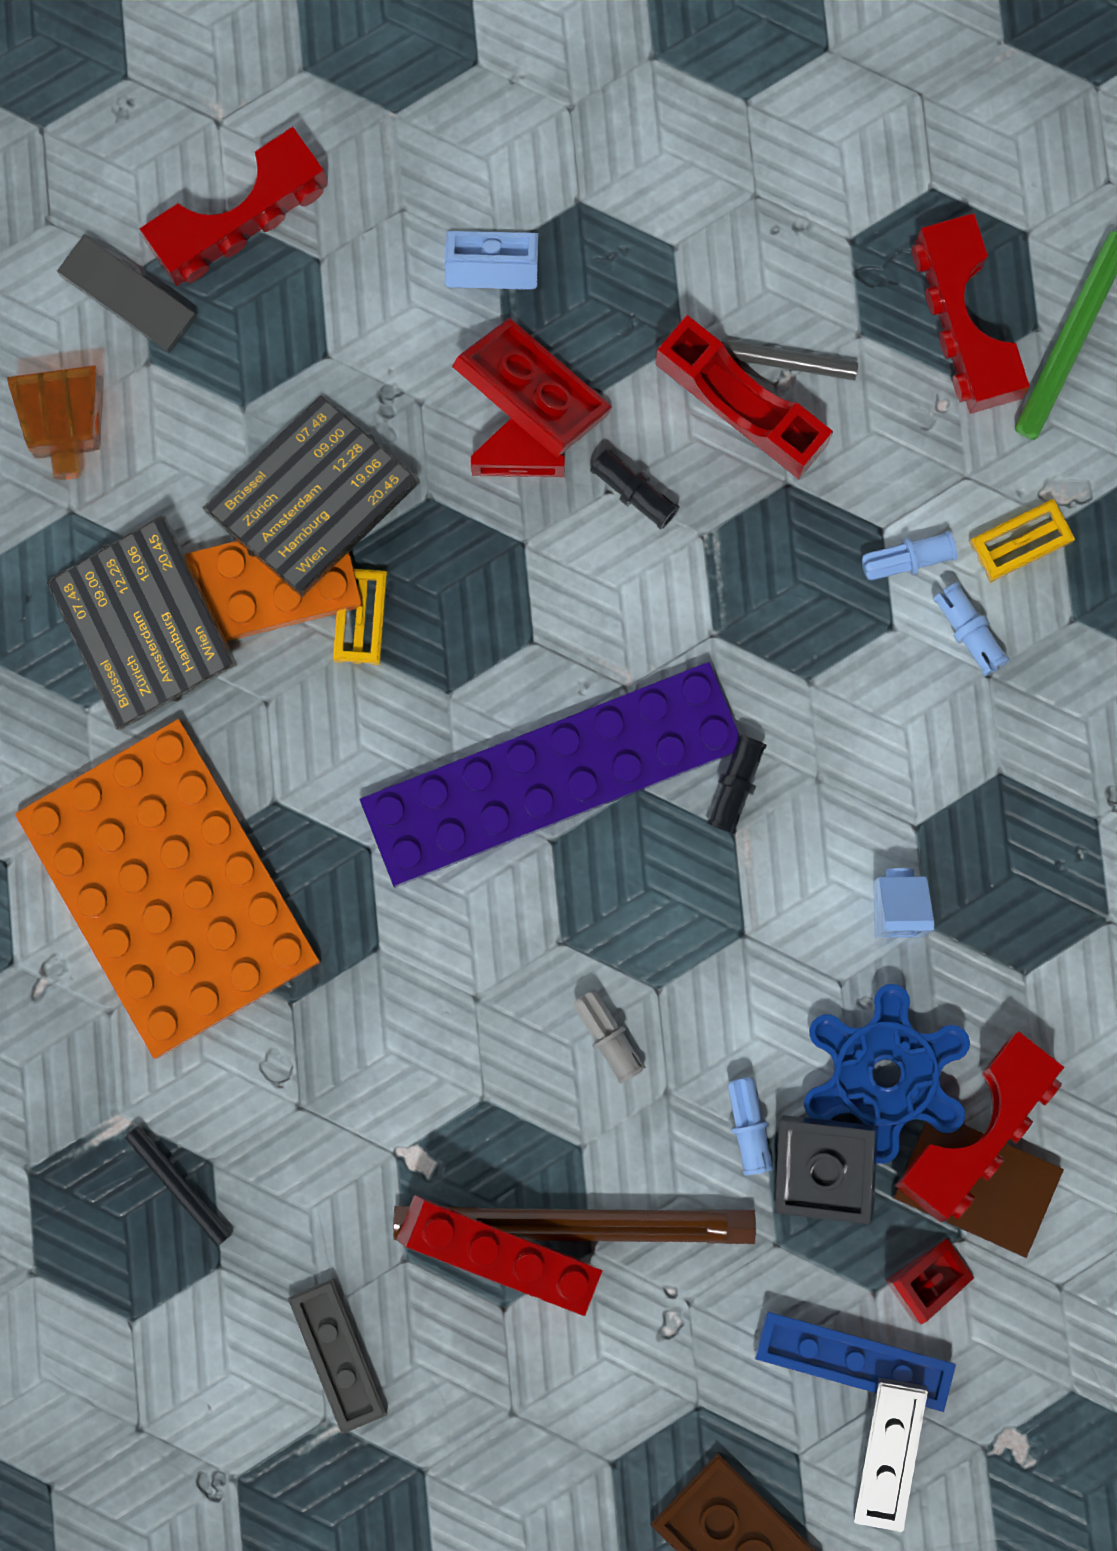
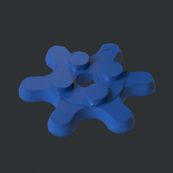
(891, 1039)

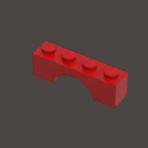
(191, 241)
(986, 368)
(711, 375)
(1017, 1080)
(499, 1255)

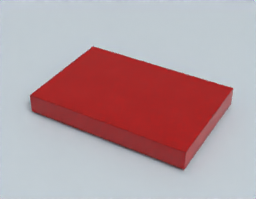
(532, 387)

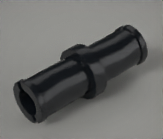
(634, 488)
(737, 784)

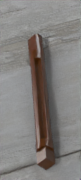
(613, 1225)

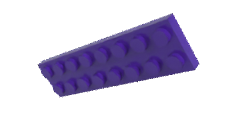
(551, 774)

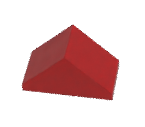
(515, 454)
(930, 1281)

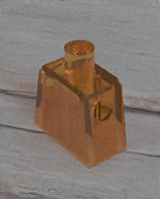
(60, 415)

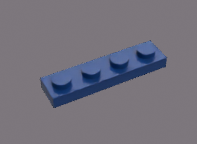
(850, 1358)

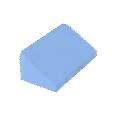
(491, 260)

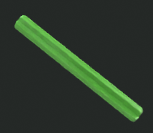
(1070, 341)

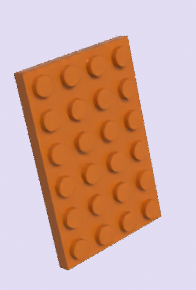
(167, 889)

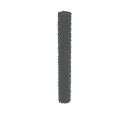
(791, 360)

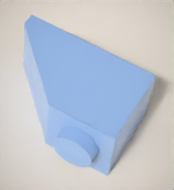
(902, 905)

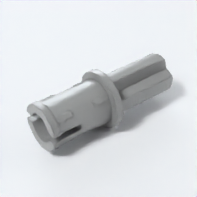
(608, 1036)

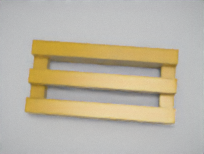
(987, 558)
(357, 656)

